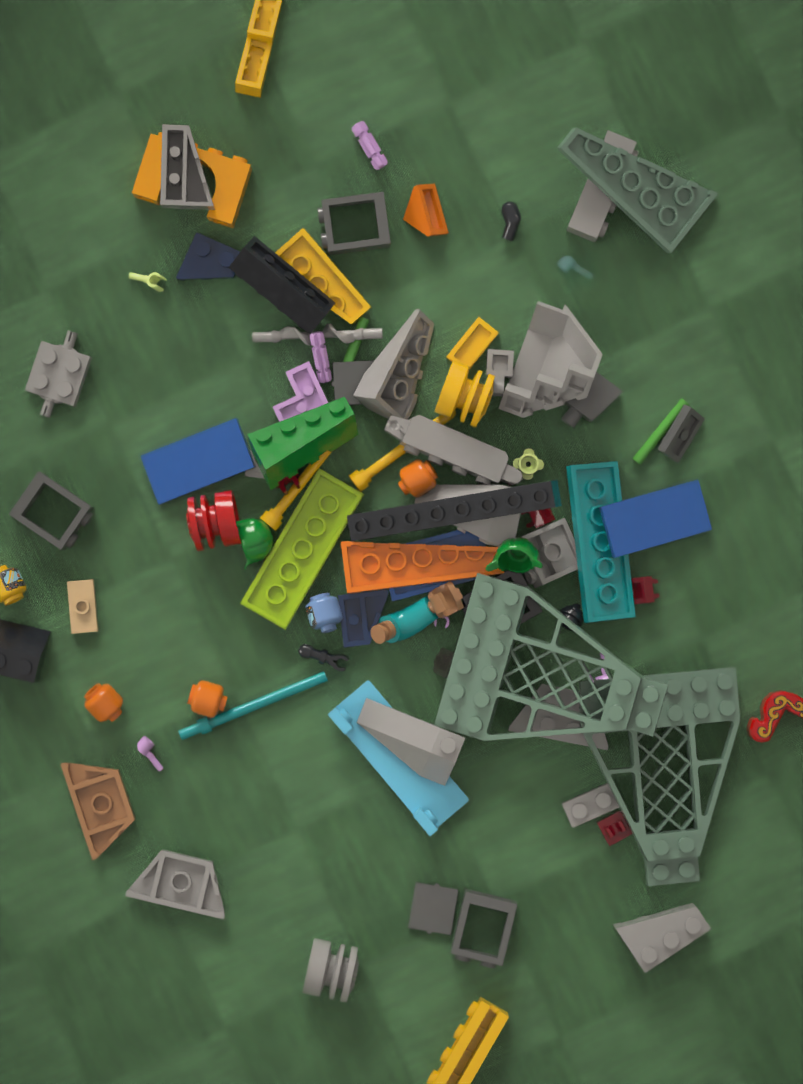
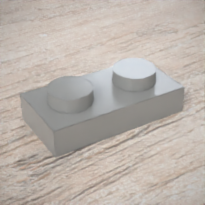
(589, 805)

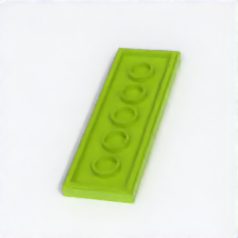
(302, 549)

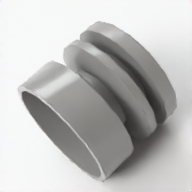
(330, 970)

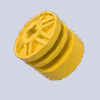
(465, 394)

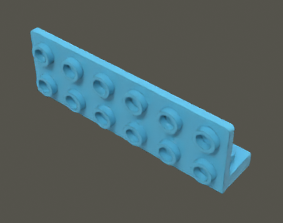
(426, 799)

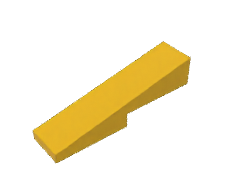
(258, 47)

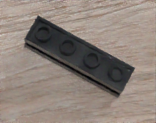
(281, 285)

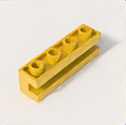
(471, 1044)

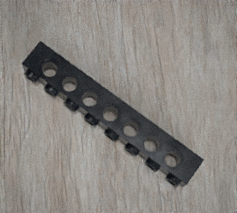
(454, 510)

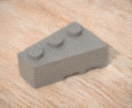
(181, 171)
(662, 934)

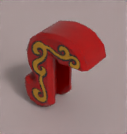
(771, 712)

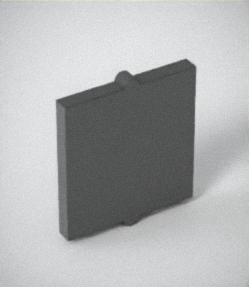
(347, 378)
(433, 908)

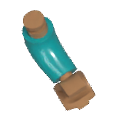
(417, 616)

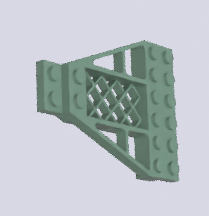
(484, 658)
(689, 701)

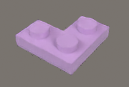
(307, 391)

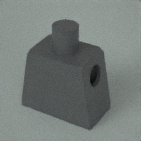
(599, 398)

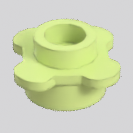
(528, 456)

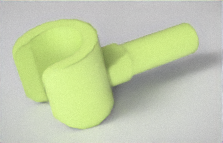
(151, 280)

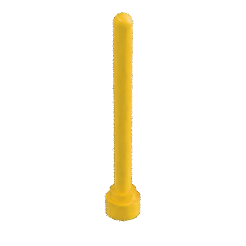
(363, 477)
(274, 516)

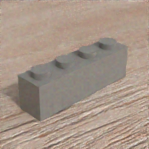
(593, 204)

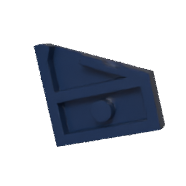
(207, 260)
(359, 615)

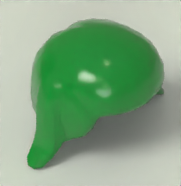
(255, 539)
(516, 556)

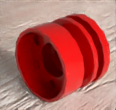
(213, 520)

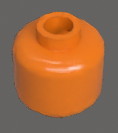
(417, 478)
(207, 698)
(103, 702)

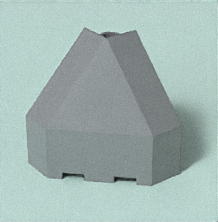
(553, 364)

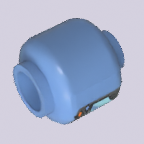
(324, 612)

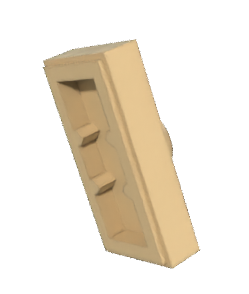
(82, 606)

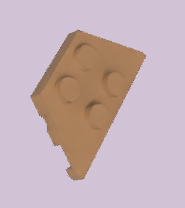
(99, 804)

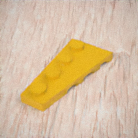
(316, 266)

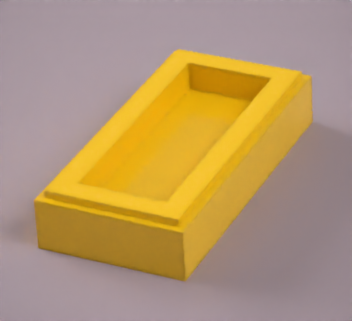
(473, 343)

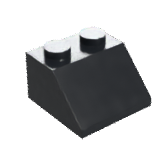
(22, 651)

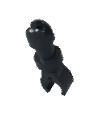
(307, 651)

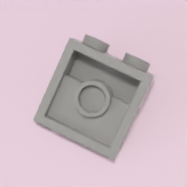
(556, 553)

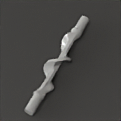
(328, 331)

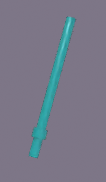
(206, 724)

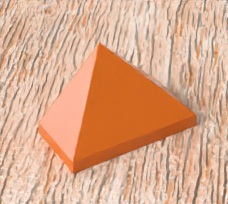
(425, 211)

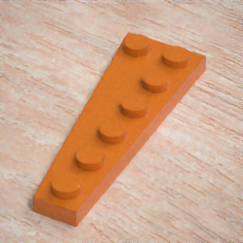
(396, 565)

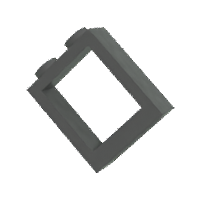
(356, 246)
(30, 496)
(487, 901)

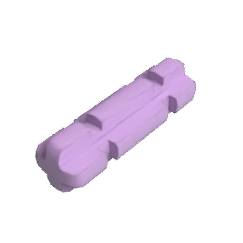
(369, 145)
(320, 357)

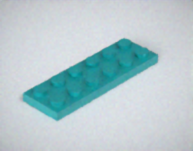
(602, 579)

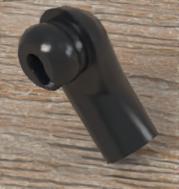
(512, 219)

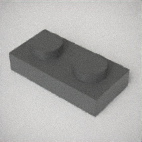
(681, 433)

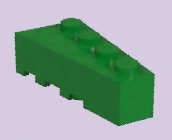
(302, 439)

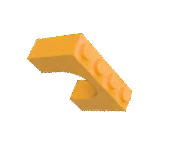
(230, 177)

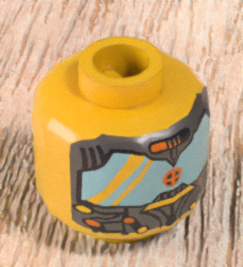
(11, 585)

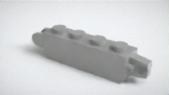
(454, 449)

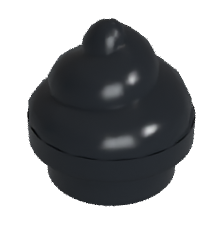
(573, 613)

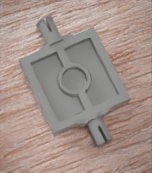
(58, 374)

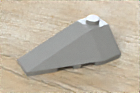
(393, 376)
(491, 530)
(419, 744)

